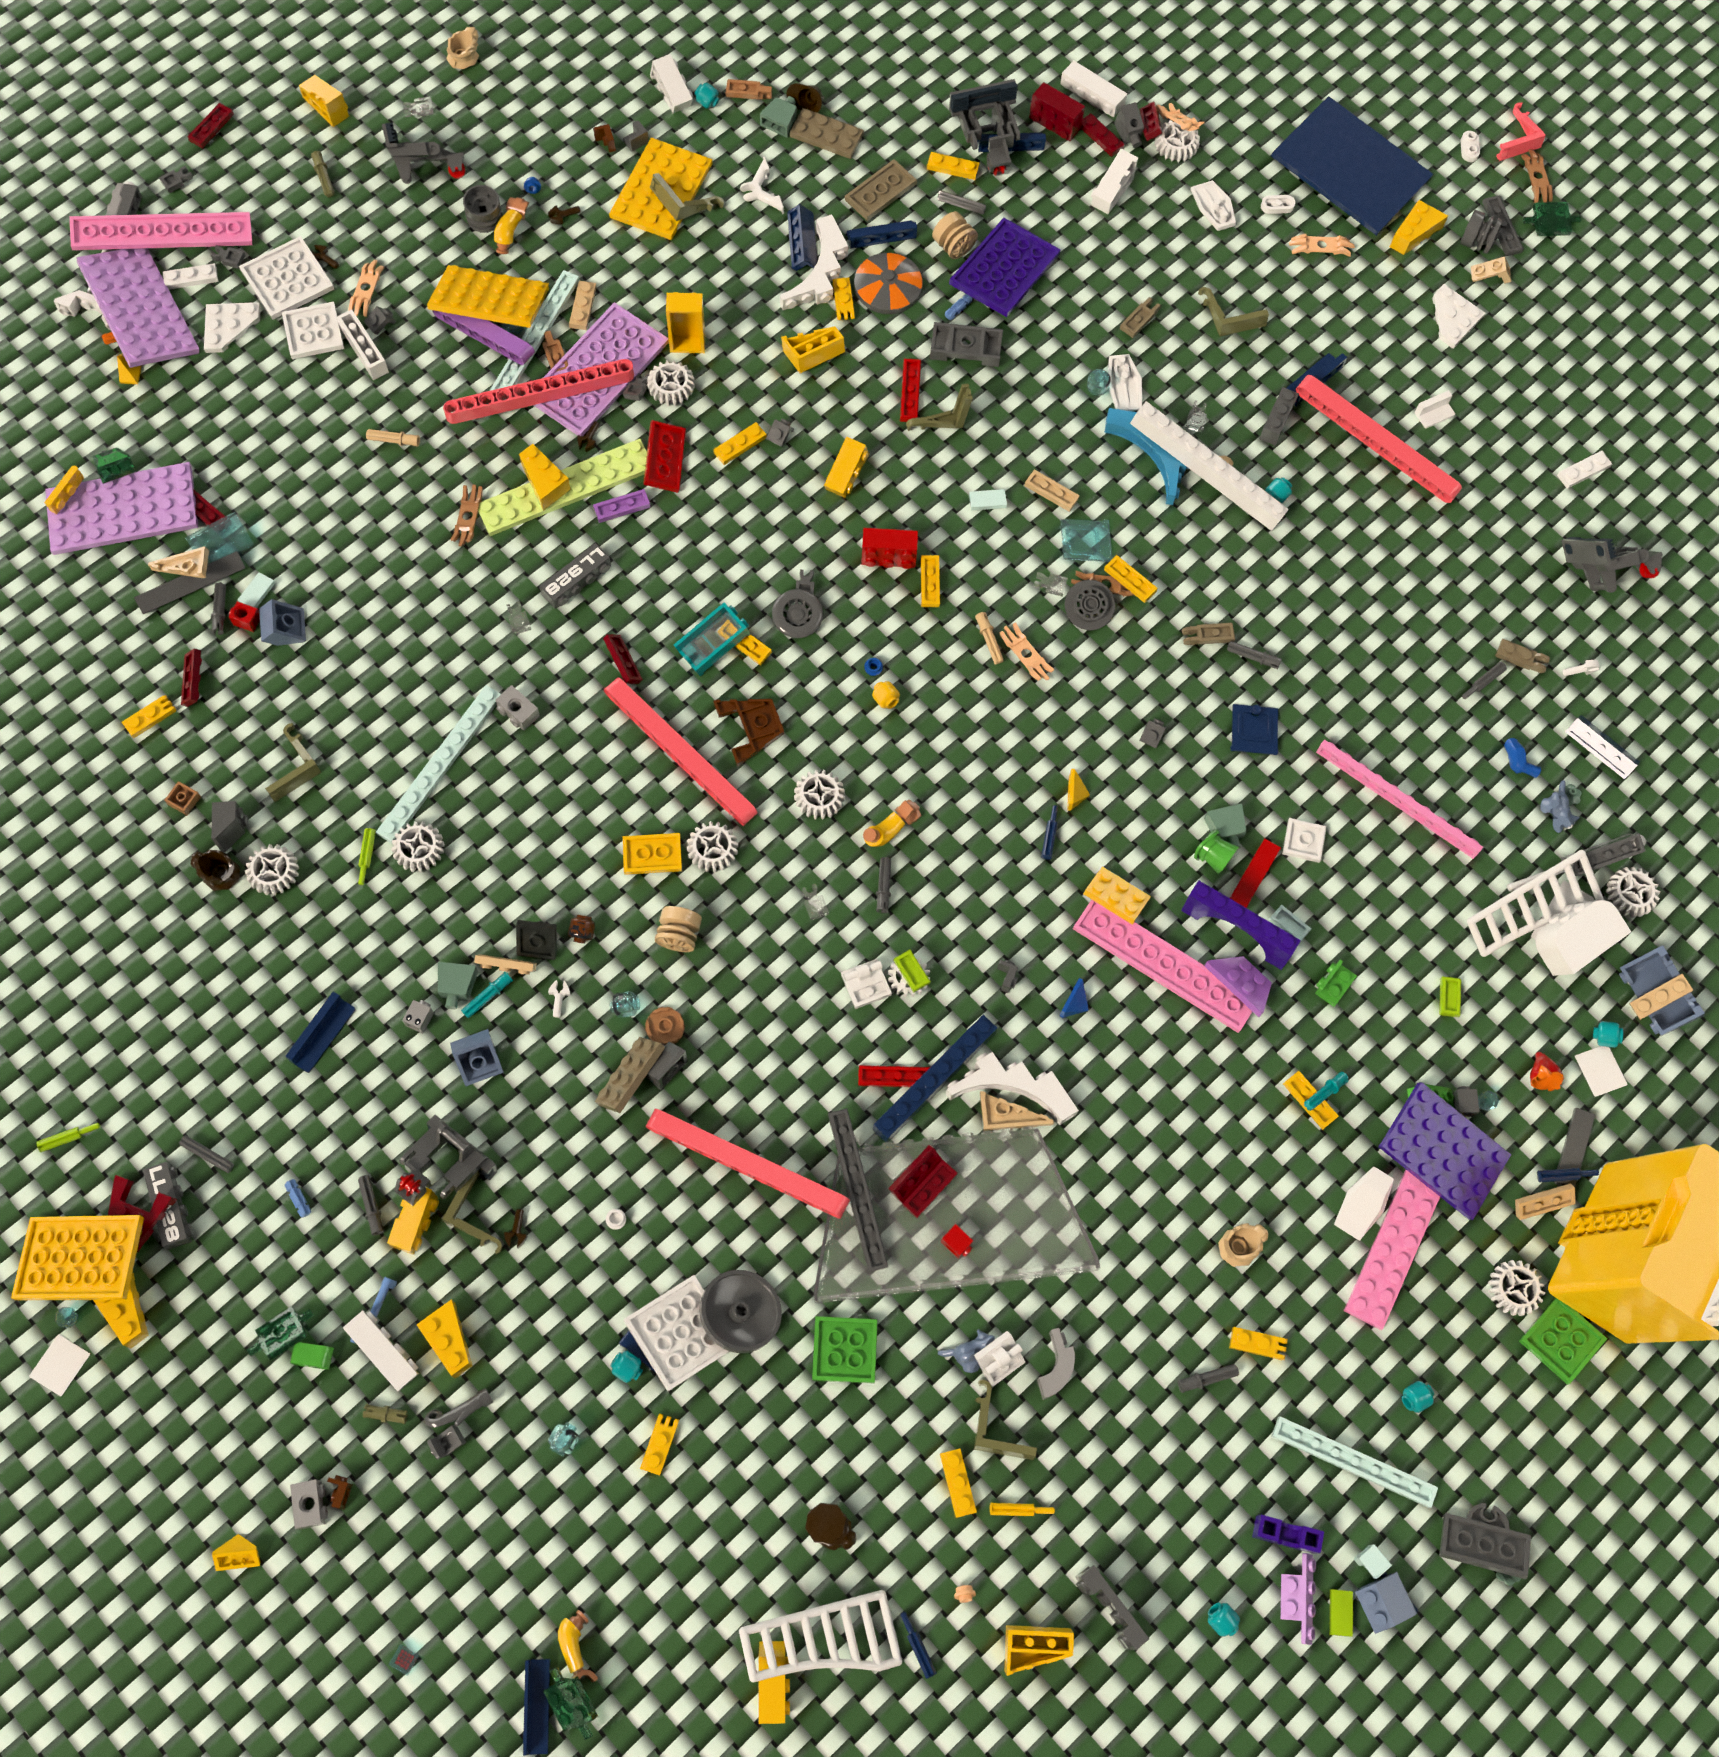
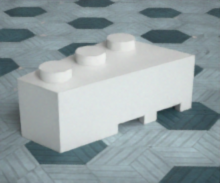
(671, 83)
(1114, 182)

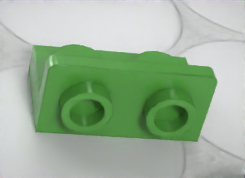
(1335, 984)

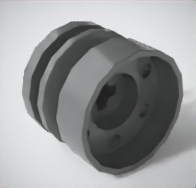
(482, 208)
(1481, 231)

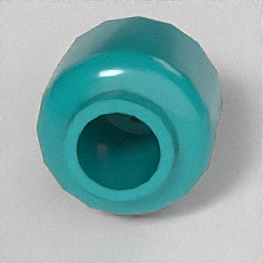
(706, 95)
(1279, 489)
(1608, 1034)
(626, 1366)
(1418, 1397)
(1223, 1619)

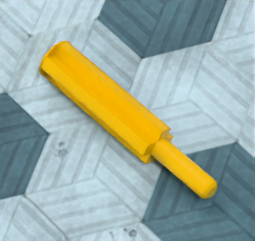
(1013, 1509)

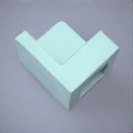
(1373, 1561)

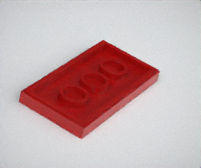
(664, 456)

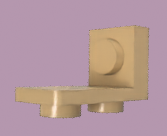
(1492, 268)

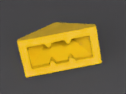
(127, 374)
(1076, 790)
(236, 1554)

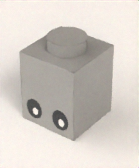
(418, 1016)

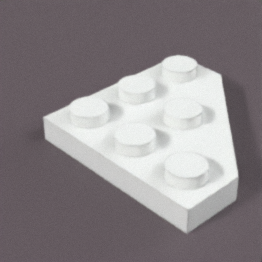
(1454, 315)
(228, 323)

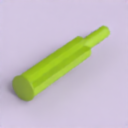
(366, 853)
(64, 1137)

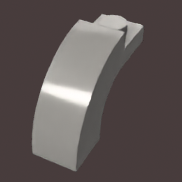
(1064, 1365)

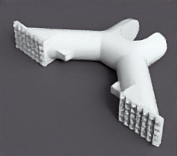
(758, 193)

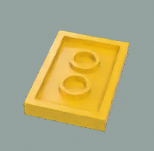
(652, 853)
(1117, 895)

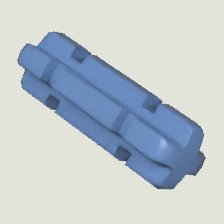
(957, 307)
(297, 1198)

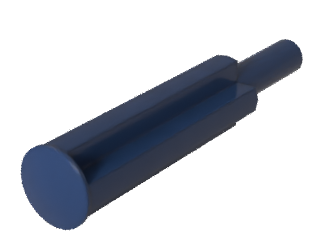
(1050, 835)
(1564, 1174)
(918, 1648)

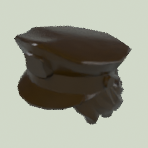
(216, 869)
(830, 1527)

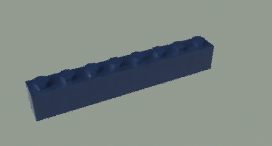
(934, 1079)

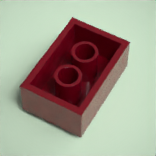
(1056, 111)

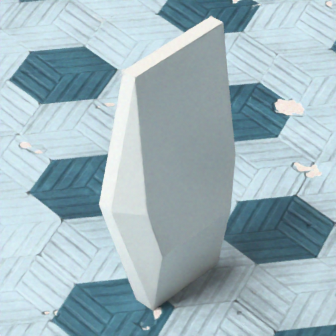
(1214, 205)
(1125, 383)
(1364, 1203)

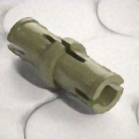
(385, 1414)

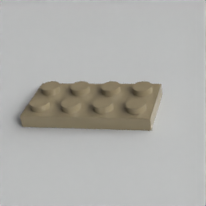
(826, 133)
(880, 190)
(629, 1074)

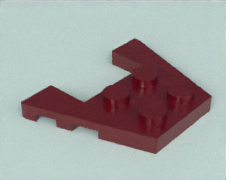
(119, 1207)

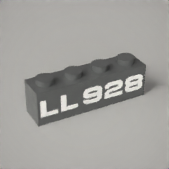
(575, 576)
(173, 1229)

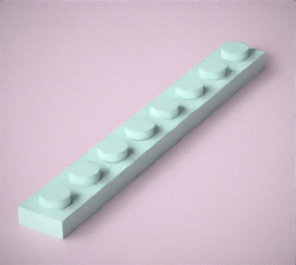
(1354, 1462)

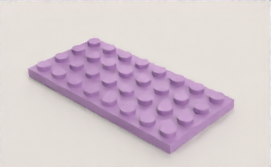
(137, 306)
(609, 339)
(125, 509)

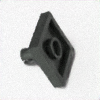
(536, 939)

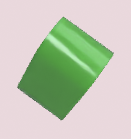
(312, 1355)

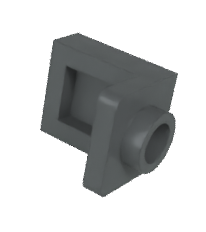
(378, 319)
(779, 432)
(1153, 732)
(1010, 979)
(446, 1442)

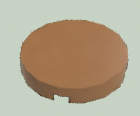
(665, 1025)

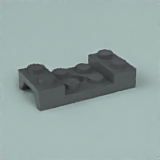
(984, 344)
(1130, 1634)

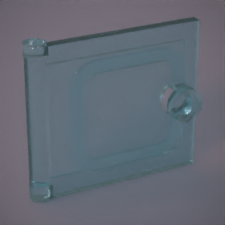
(1089, 538)

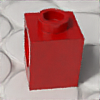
(248, 622)
(957, 1242)

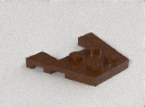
(759, 723)

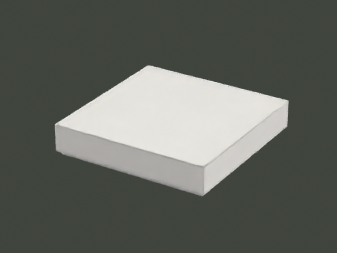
(1304, 840)

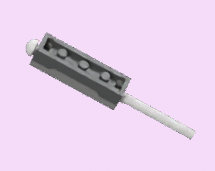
(124, 201)
(1600, 855)

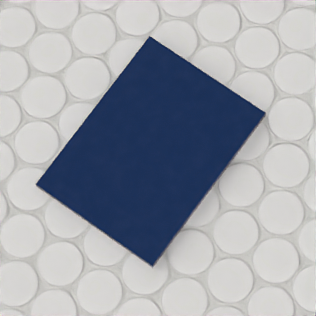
(1352, 165)

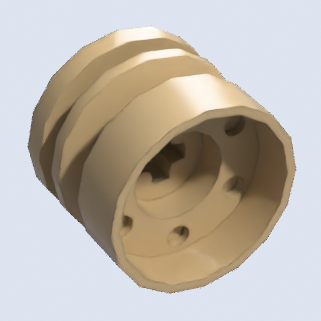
(954, 235)
(678, 929)

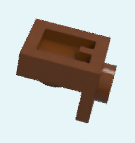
(604, 133)
(341, 1494)

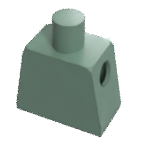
(779, 116)
(1228, 822)
(455, 982)

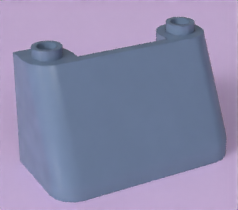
(1651, 972)

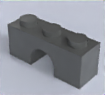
(1278, 416)

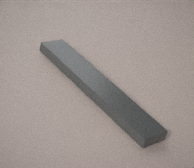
(186, 584)

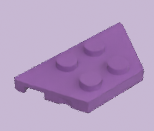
(1243, 981)

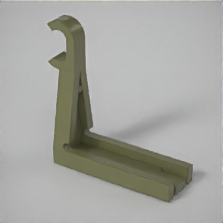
(674, 205)
(1233, 324)
(947, 419)
(299, 775)
(454, 1208)
(994, 1446)

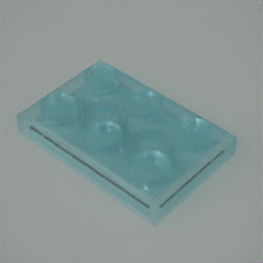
(221, 537)

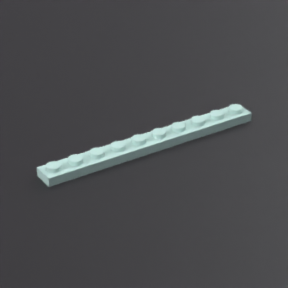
(543, 322)
(439, 764)

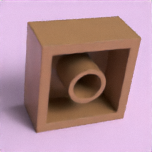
(182, 798)

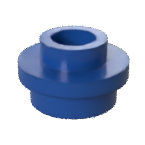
(532, 181)
(873, 662)

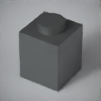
(1466, 1101)

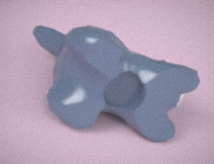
(1559, 807)
(965, 1352)

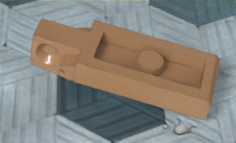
(747, 90)
(553, 350)

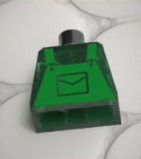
(113, 464)

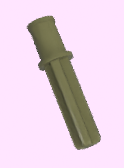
(321, 169)

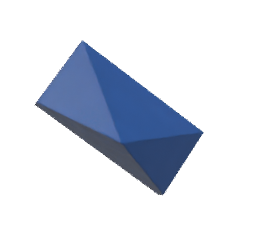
(1076, 1002)

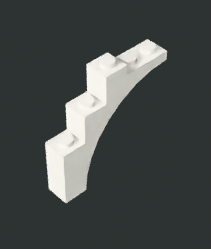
(817, 284)
(1017, 1079)

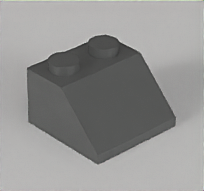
(227, 824)
(667, 1065)

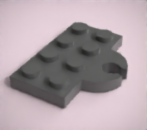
(1485, 1542)

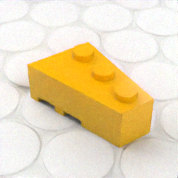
(813, 348)
(412, 1223)

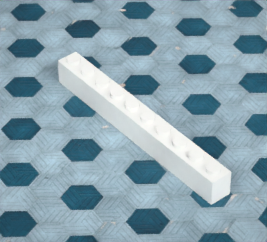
(1208, 466)

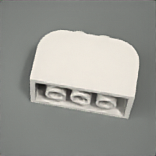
(1579, 935)

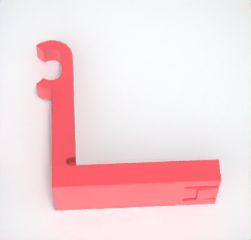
(1533, 140)

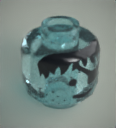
(1098, 382)
(625, 1004)
(563, 1439)

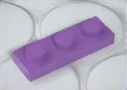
(621, 506)

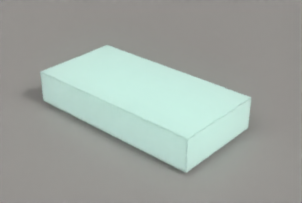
(987, 499)
(256, 590)
(1290, 923)

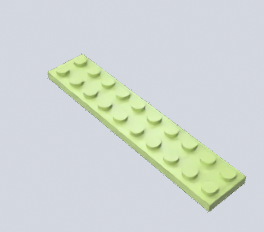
(584, 479)

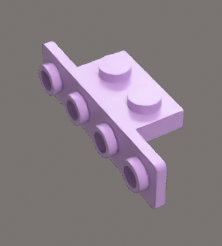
(1297, 1598)

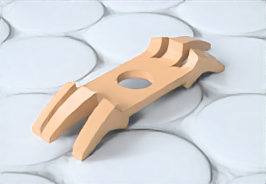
(1186, 123)
(1309, 244)
(365, 296)
(1021, 643)

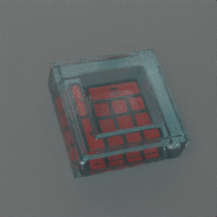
(404, 1659)

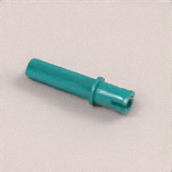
(487, 994)
(1331, 1087)

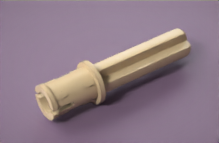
(392, 437)
(986, 630)

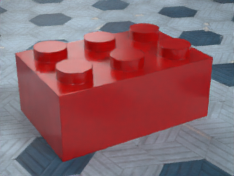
(889, 548)

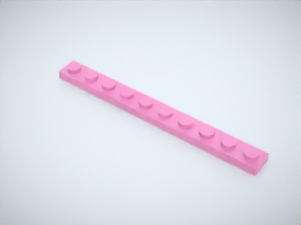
(1399, 799)

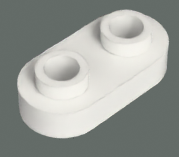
(1470, 146)
(1277, 204)

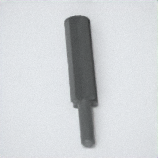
(1487, 678)

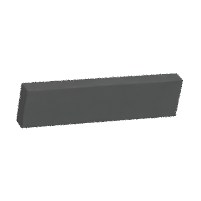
(1507, 236)
(1576, 1142)

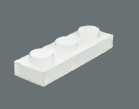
(190, 276)
(1584, 469)

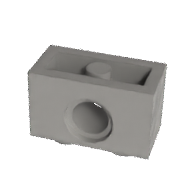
(513, 698)
(300, 1494)

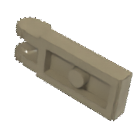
(1139, 318)
(1209, 633)
(1522, 656)

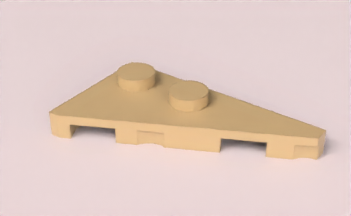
(189, 563)
(1000, 1114)

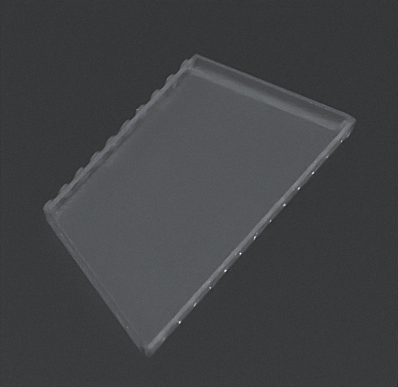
(1002, 1198)

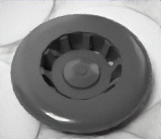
(1089, 604)
(797, 614)

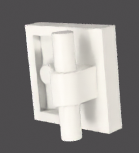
(866, 983)
(1000, 1358)

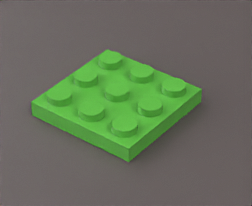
(1562, 1340)
(844, 1350)

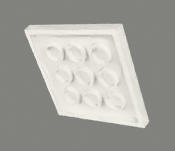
(286, 277)
(673, 1334)

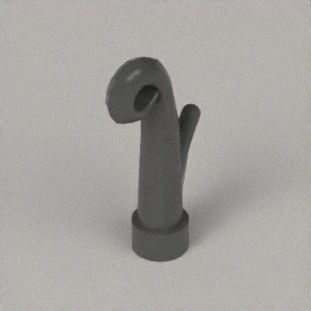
(459, 1413)

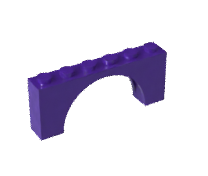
(1210, 903)

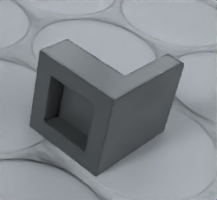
(637, 138)

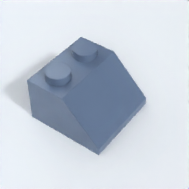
(282, 623)
(476, 1057)
(1385, 1602)

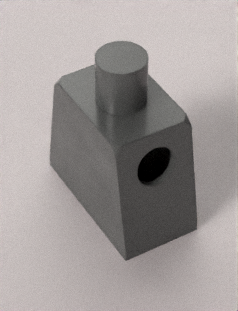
(1130, 124)

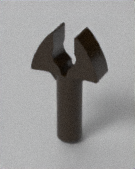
(560, 214)
(323, 250)
(588, 437)
(516, 1230)

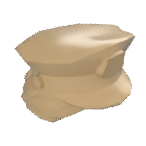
(463, 48)
(1242, 1244)

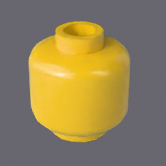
(886, 695)

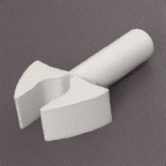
(1589, 667)
(558, 997)

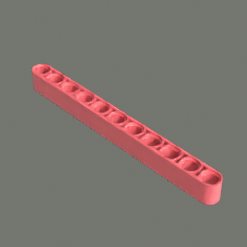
(583, 381)
(1378, 439)
(680, 751)
(748, 1163)

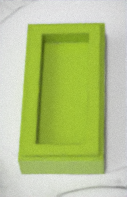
(911, 971)
(1450, 997)
(1341, 1613)

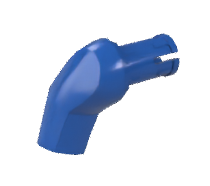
(1517, 759)

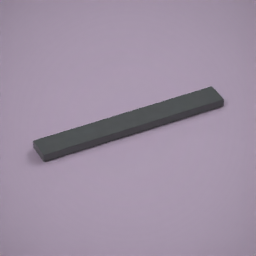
(857, 1190)

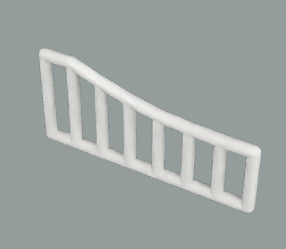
(1519, 894)
(814, 1662)

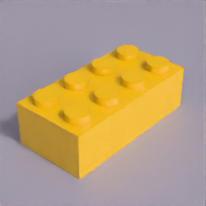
(685, 322)

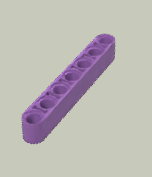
(490, 335)

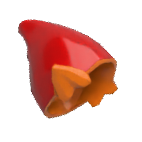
(1545, 1073)

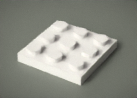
(312, 330)

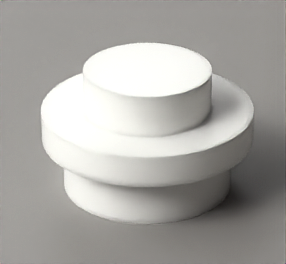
(616, 1219)

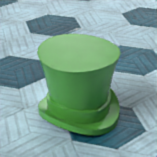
(1215, 851)

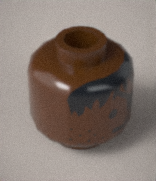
(581, 928)

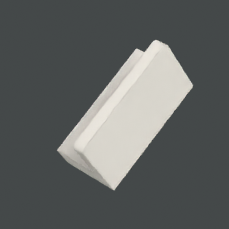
(1435, 410)

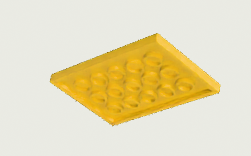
(638, 203)
(488, 296)
(78, 1258)

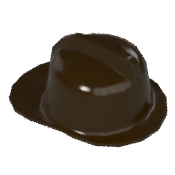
(806, 96)

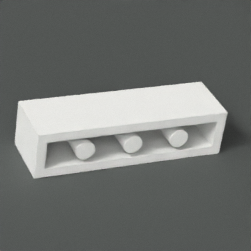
(1093, 88)
(362, 344)
(381, 1350)

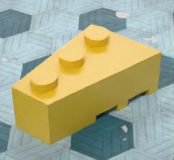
(325, 100)
(1417, 226)
(846, 467)
(544, 476)
(125, 1317)
(447, 1339)
(1035, 1646)
(772, 1690)

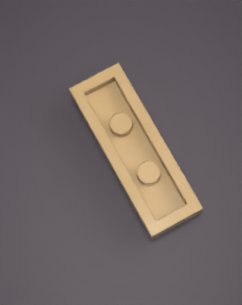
(582, 305)
(1052, 490)
(505, 964)
(1661, 996)
(1545, 1201)

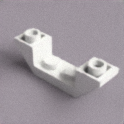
(72, 302)

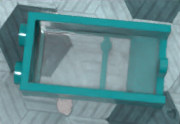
(712, 638)

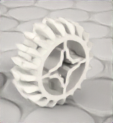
(1175, 145)
(670, 375)
(834, 790)
(404, 842)
(724, 856)
(282, 857)
(1627, 900)
(1525, 1305)

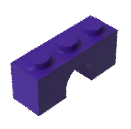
(1288, 1535)

